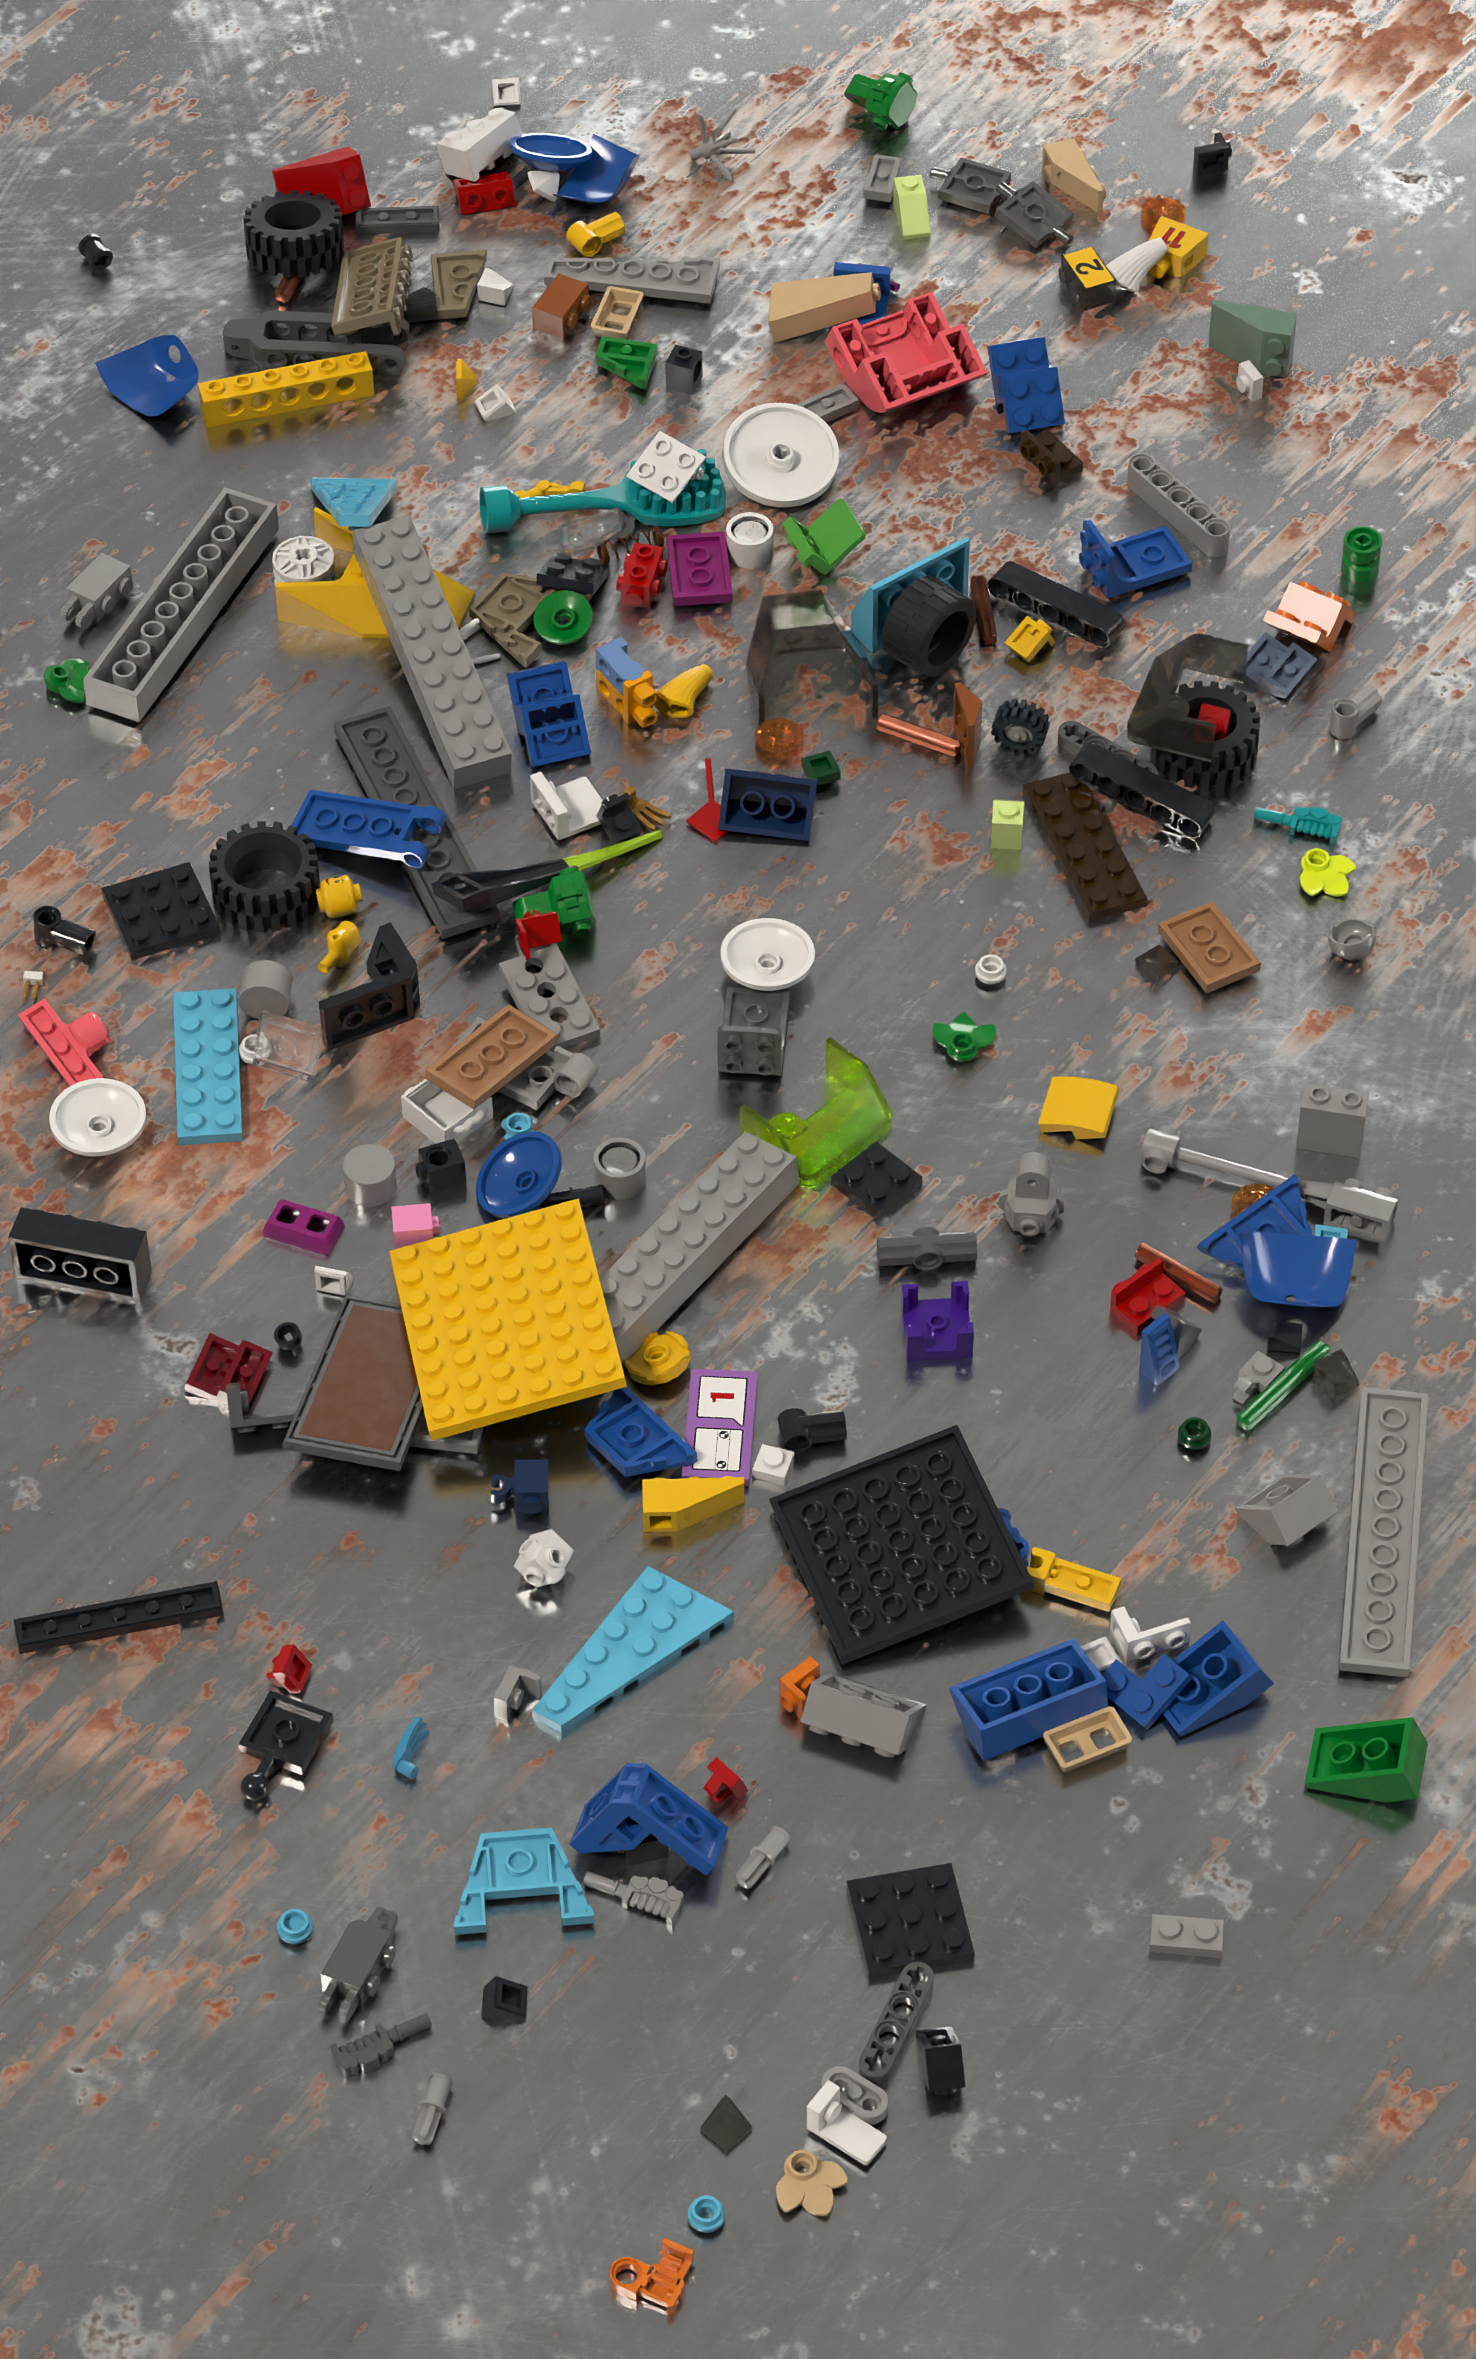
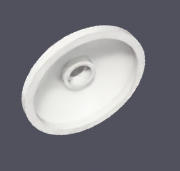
(767, 954)
(97, 1117)

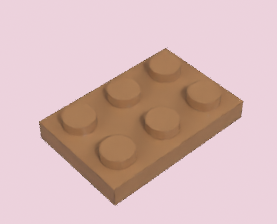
(1209, 947)

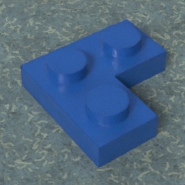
(1145, 1697)

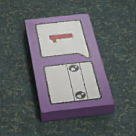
(721, 1423)

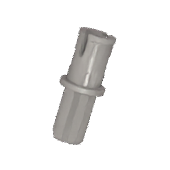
(762, 1857)
(431, 2108)

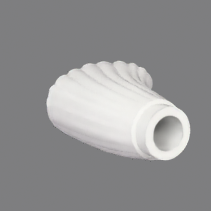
(1134, 264)

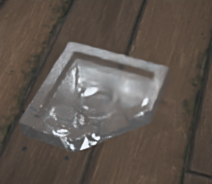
(589, 532)

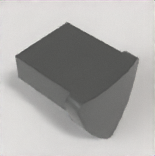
(1184, 1330)

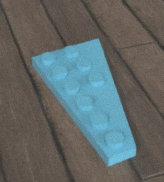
(354, 500)
(632, 1642)

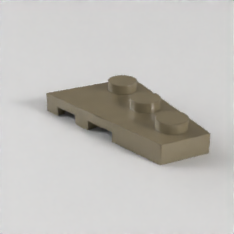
(456, 281)

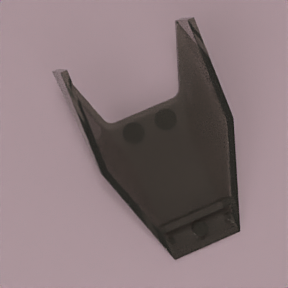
(798, 625)

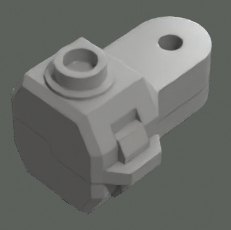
(1032, 1196)

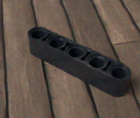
(1056, 604)
(1141, 790)

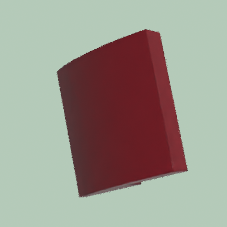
(227, 1363)

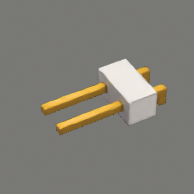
(32, 978)

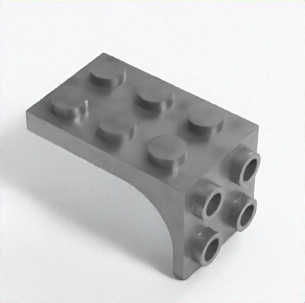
(753, 1031)

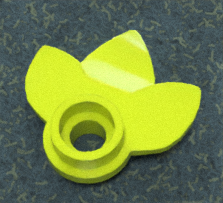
(1325, 873)

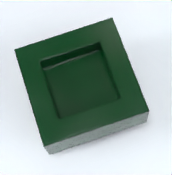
(821, 767)

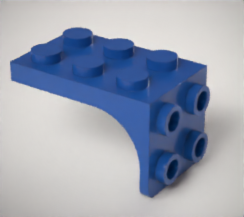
(1132, 560)

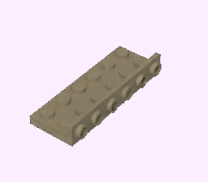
(373, 287)

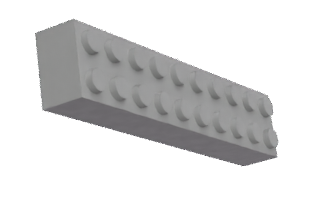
(181, 605)
(432, 652)
(695, 1238)

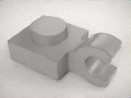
(1256, 1376)

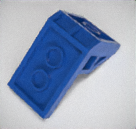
(658, 1809)

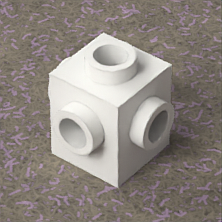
(543, 1558)

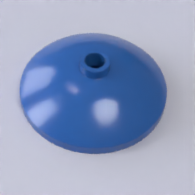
(550, 151)
(519, 1174)

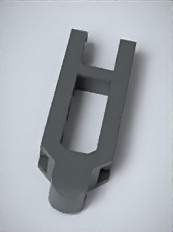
(257, 334)

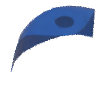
(601, 176)
(141, 375)
(1297, 1265)

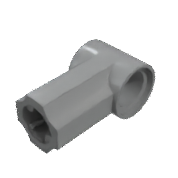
(1351, 711)

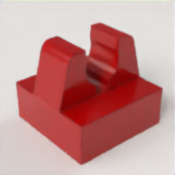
(290, 1669)
(723, 1782)

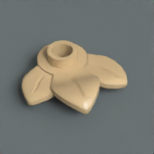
(811, 2188)

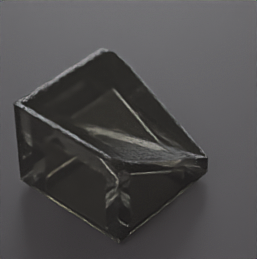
(1335, 1374)

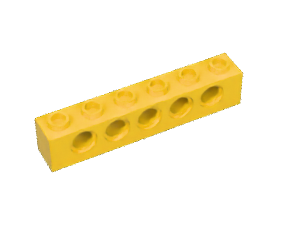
(286, 389)

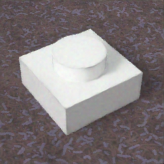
(1249, 381)
(773, 1464)

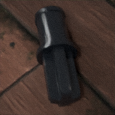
(587, 1197)

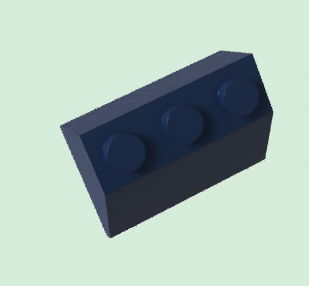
(768, 804)

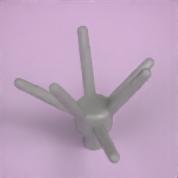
(710, 146)

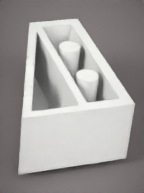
(479, 144)

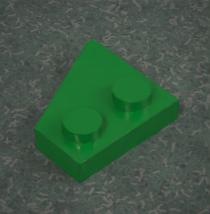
(627, 359)

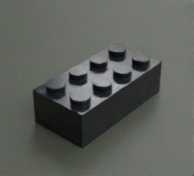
(80, 1254)

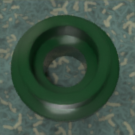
(1197, 1427)

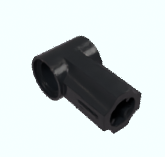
(53, 930)
(802, 1430)

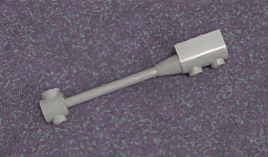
(1344, 1204)

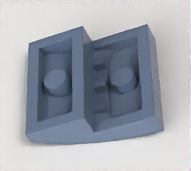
(1276, 667)

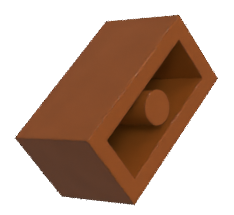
(561, 306)

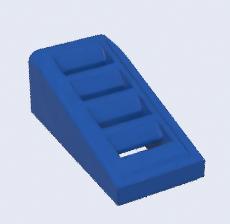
(1158, 1350)

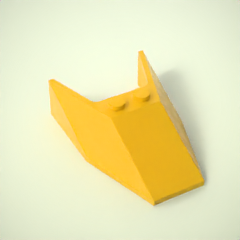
(347, 604)

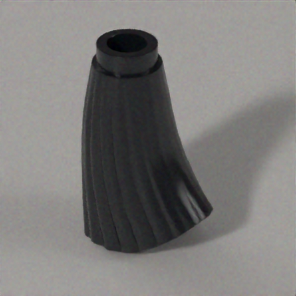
(421, 306)

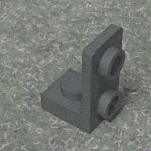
(238, 1403)

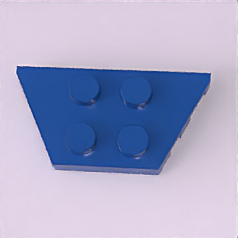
(1274, 1213)
(636, 1437)

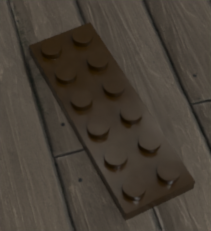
(1084, 846)

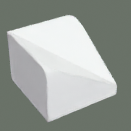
(494, 288)

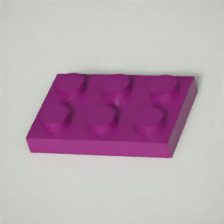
(699, 568)

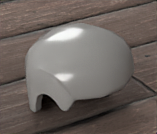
(1352, 939)

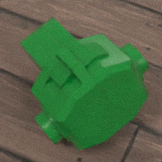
(886, 99)
(568, 897)

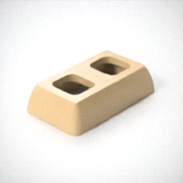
(616, 297)
(1079, 1732)

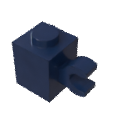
(527, 1486)

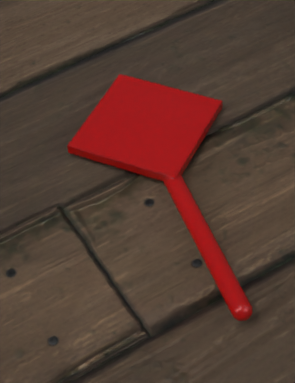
(707, 817)

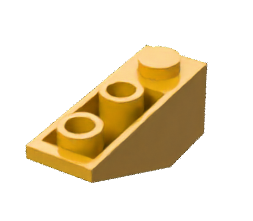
(680, 1503)

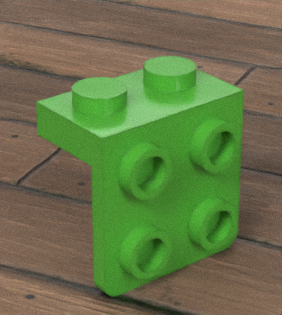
(827, 538)

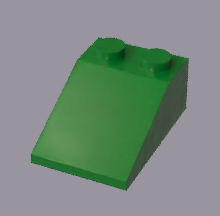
(1369, 1760)

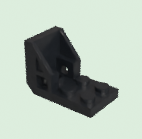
(377, 1005)

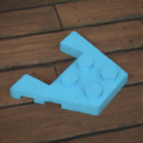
(520, 1866)

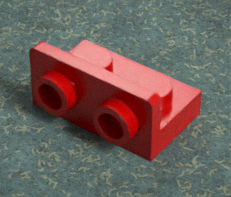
(485, 194)
(1137, 1296)

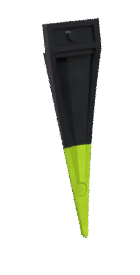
(491, 887)

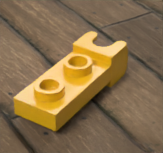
(1072, 1580)

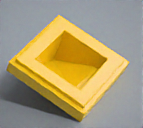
(464, 379)

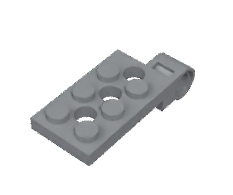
(566, 999)
(566, 1072)

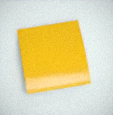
(1078, 1107)

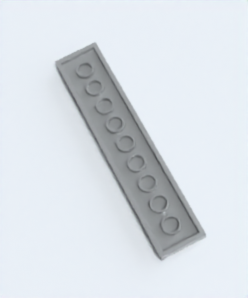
(1384, 1533)

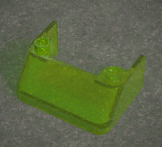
(835, 1130)

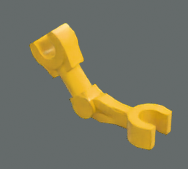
(545, 488)

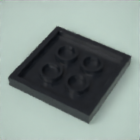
(160, 911)
(910, 1920)

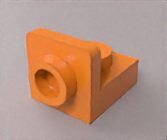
(796, 1685)

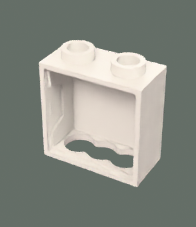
(442, 1115)

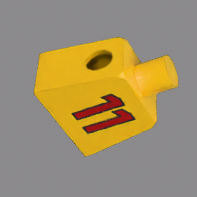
(1185, 248)

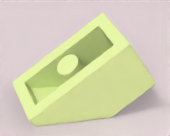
(911, 207)
(1007, 824)

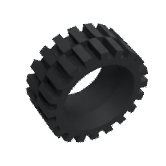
(293, 233)
(1231, 754)
(261, 850)

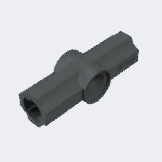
(926, 1248)

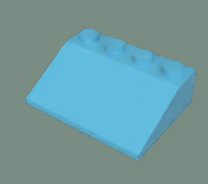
(870, 613)

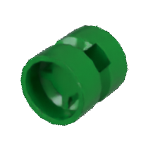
(1361, 554)

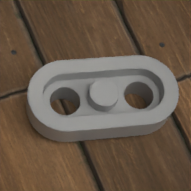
(858, 2094)

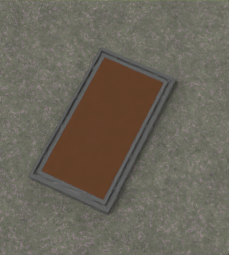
(362, 1390)

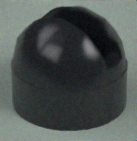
(282, 1330)

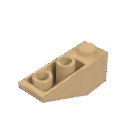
(1070, 171)

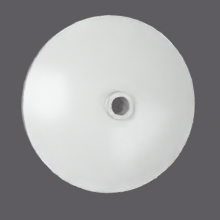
(780, 454)

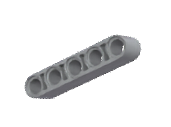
(1178, 505)

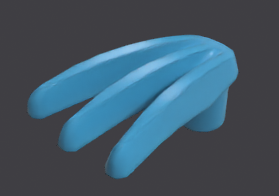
(407, 1746)

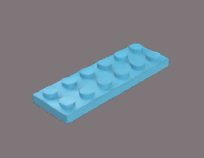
(207, 1066)

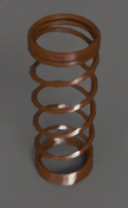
(657, 537)

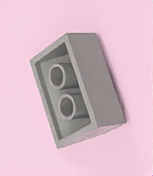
(861, 1714)

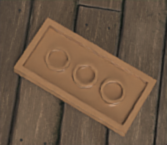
(491, 1056)

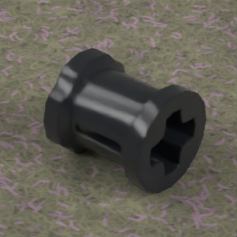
(92, 248)

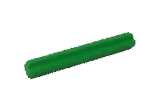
(1282, 1386)

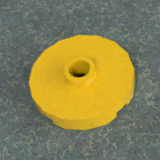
(659, 1359)

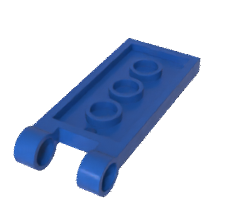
(367, 826)

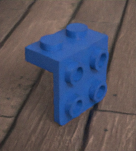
(880, 275)

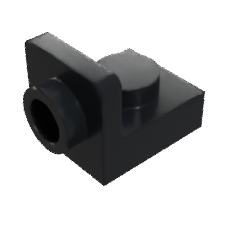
(1213, 156)
(618, 819)

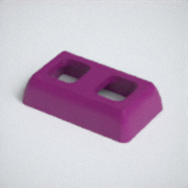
(297, 1232)

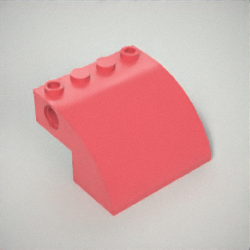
(904, 355)

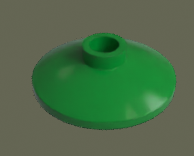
(560, 607)

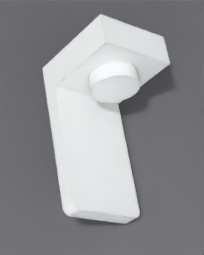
(1143, 1644)
(841, 2127)

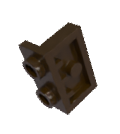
(1050, 456)

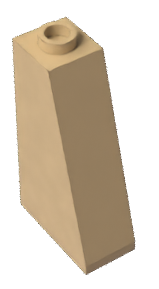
(819, 303)

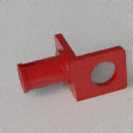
(1218, 716)
(537, 930)

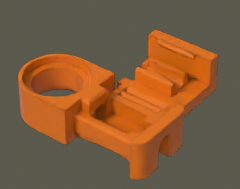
(662, 2280)

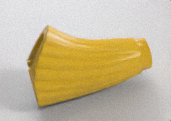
(678, 696)

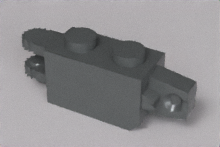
(358, 1962)

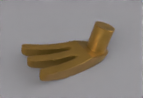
(645, 811)

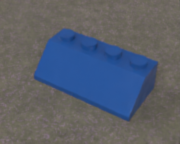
(1028, 1698)

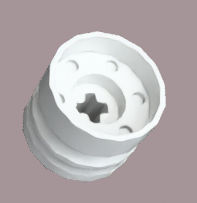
(303, 560)

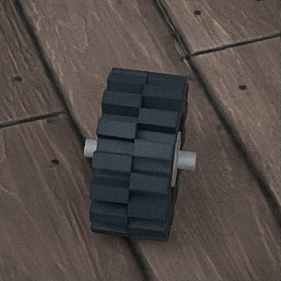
(1020, 726)

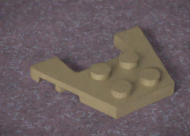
(509, 609)

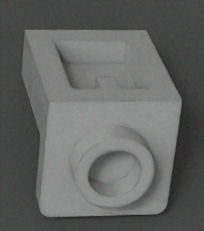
(513, 1687)

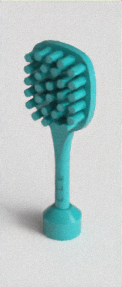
(697, 502)

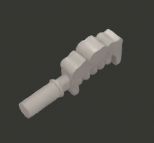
(640, 1892)

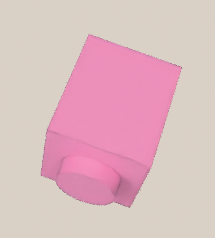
(413, 1224)

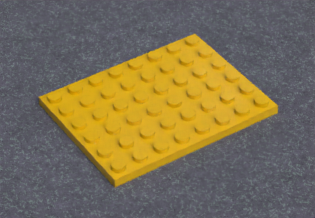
(506, 1319)

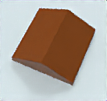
(967, 722)

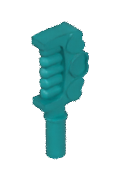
(1304, 819)

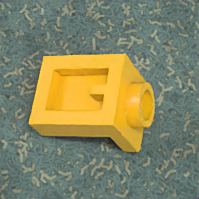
(1029, 638)

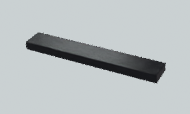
(118, 1617)

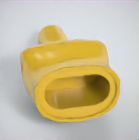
(341, 944)

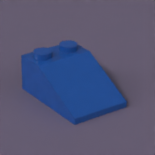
(1221, 1682)

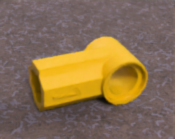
(591, 236)

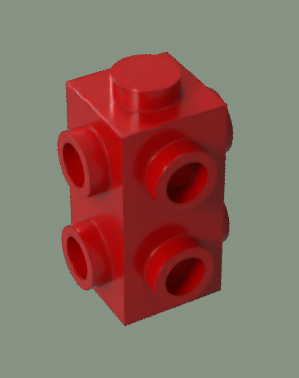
(642, 575)

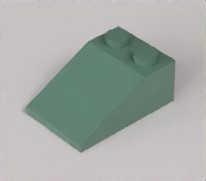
(1254, 335)

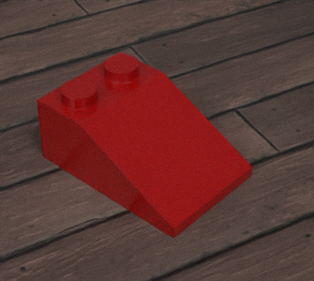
(334, 174)

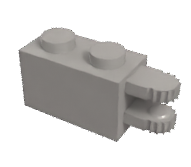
(97, 590)

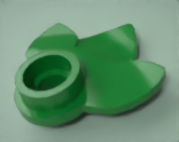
(68, 679)
(963, 1037)

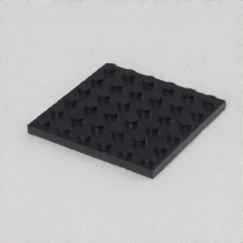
(900, 1544)

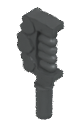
(369, 2051)

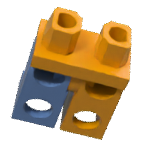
(625, 683)

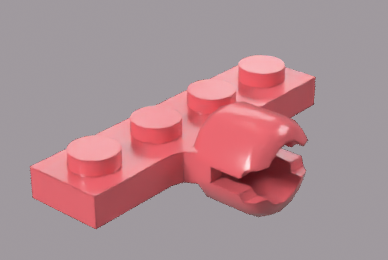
(67, 1044)

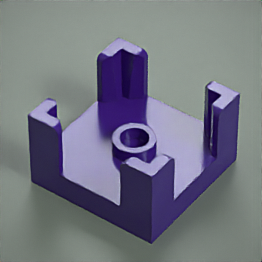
(937, 1326)

